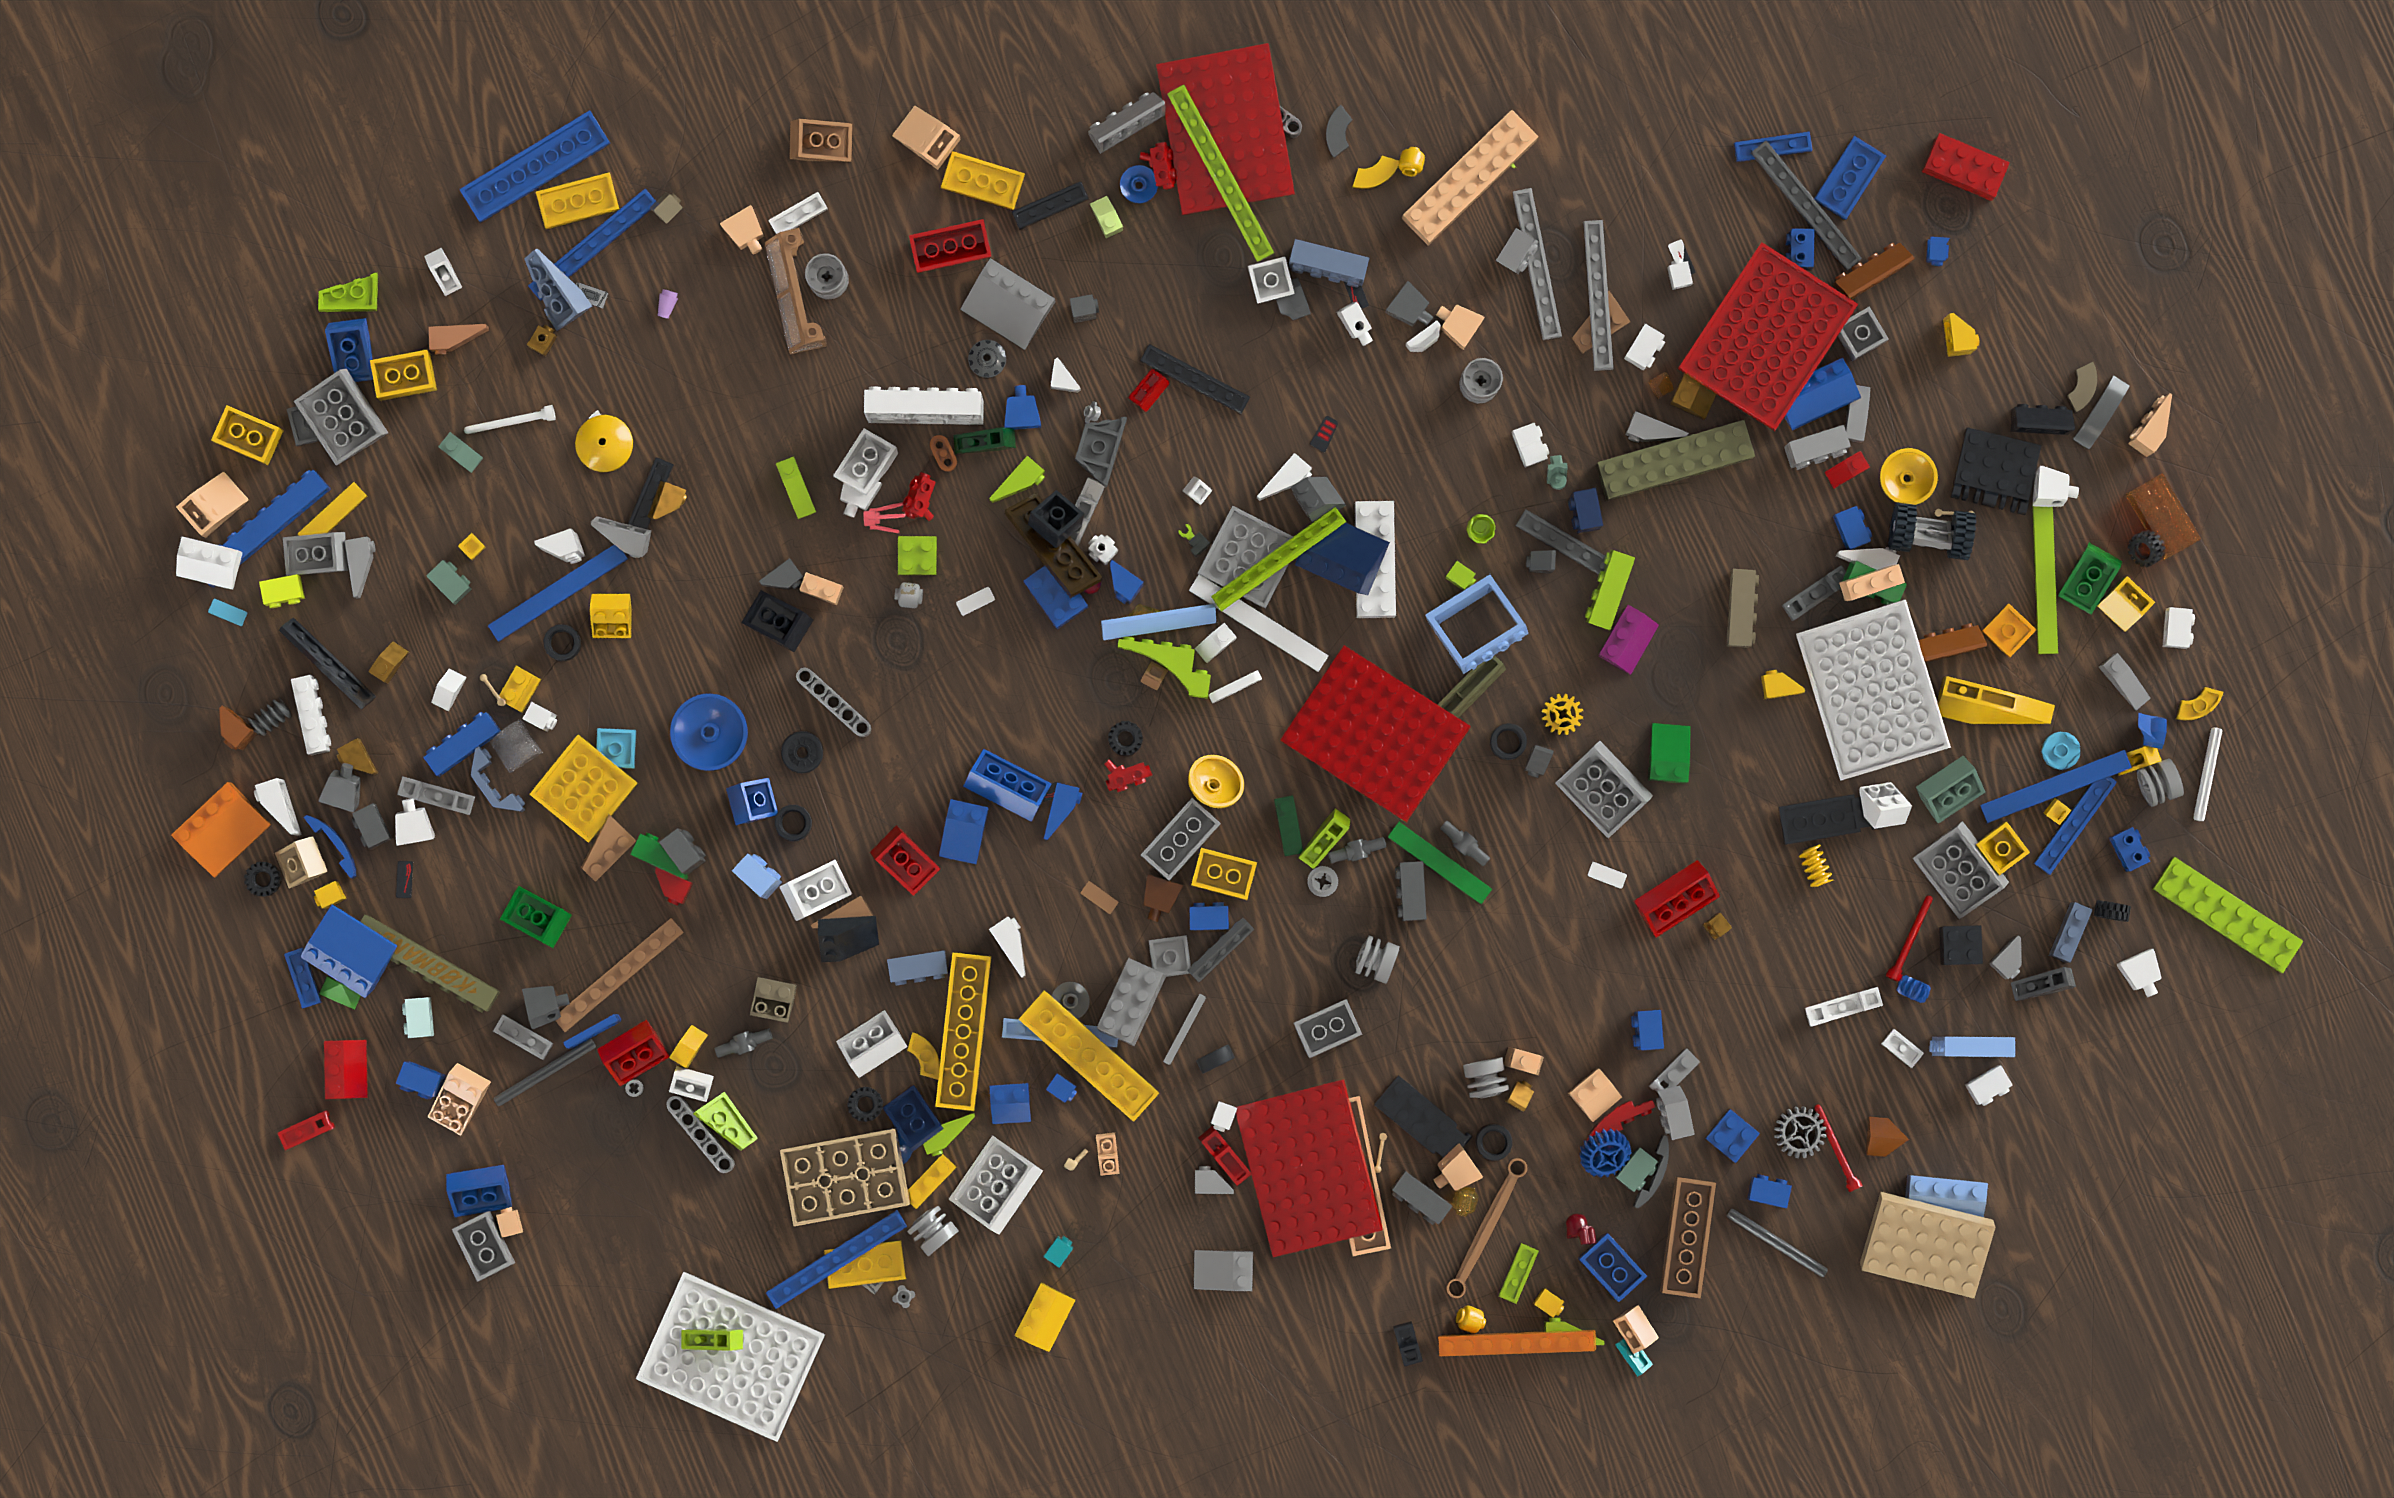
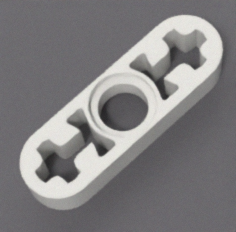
(1235, 686)

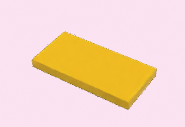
(982, 180)
(577, 200)
(877, 1265)

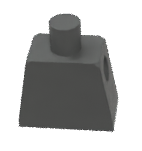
(1410, 306)
(342, 789)
(543, 1005)

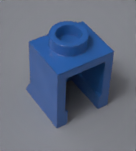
(1937, 250)

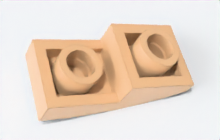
(1107, 1154)

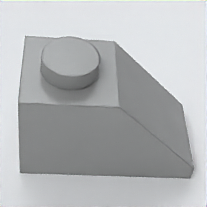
(2008, 959)
(1210, 1182)

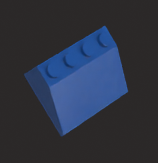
(349, 951)

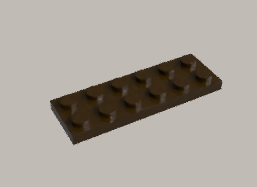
(1065, 562)

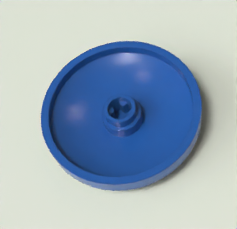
(709, 732)

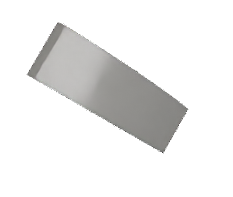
(1857, 416)

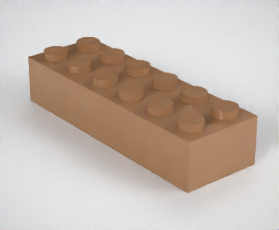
(1687, 1237)

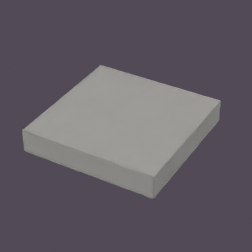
(1170, 955)

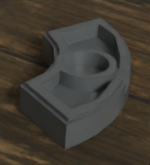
(1336, 131)

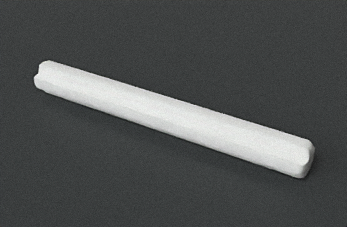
(2207, 774)

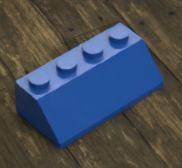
(1823, 393)
(1007, 785)

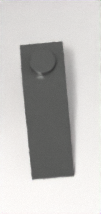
(1538, 761)
(2043, 984)

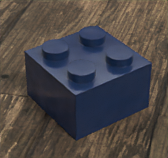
(1585, 510)

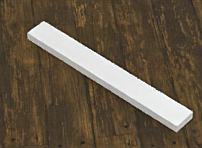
(1263, 626)

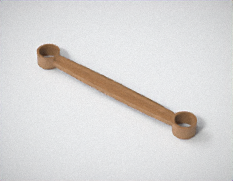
(1486, 1228)

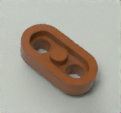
(943, 454)

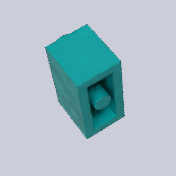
(1059, 1251)

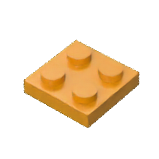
(2008, 630)

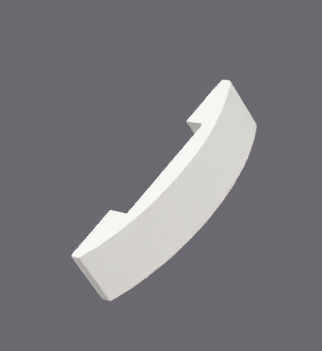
(1843, 1006)

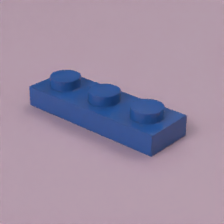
(302, 978)

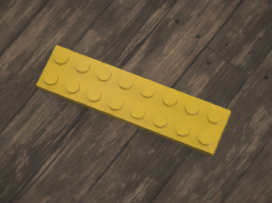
(1089, 1055)

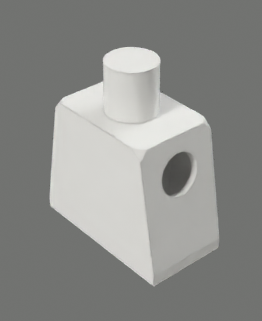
(1350, 316)
(2052, 488)
(857, 499)
(412, 824)
(2141, 971)

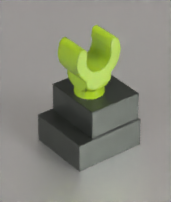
(1198, 541)

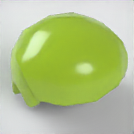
(1481, 528)

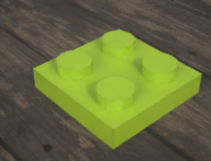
(917, 555)

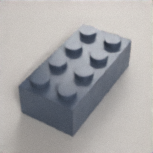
(1328, 262)

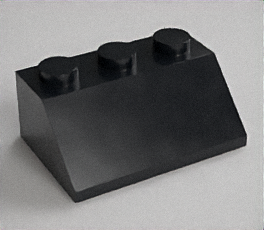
(2042, 420)

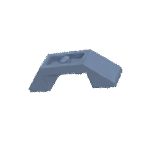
(480, 762)

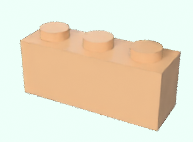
(1871, 582)

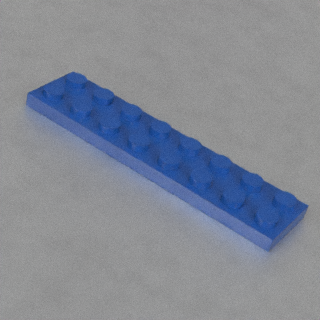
(535, 166)

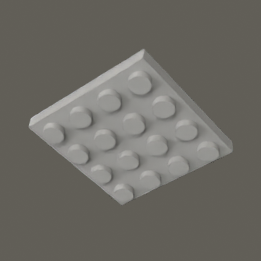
(1240, 546)

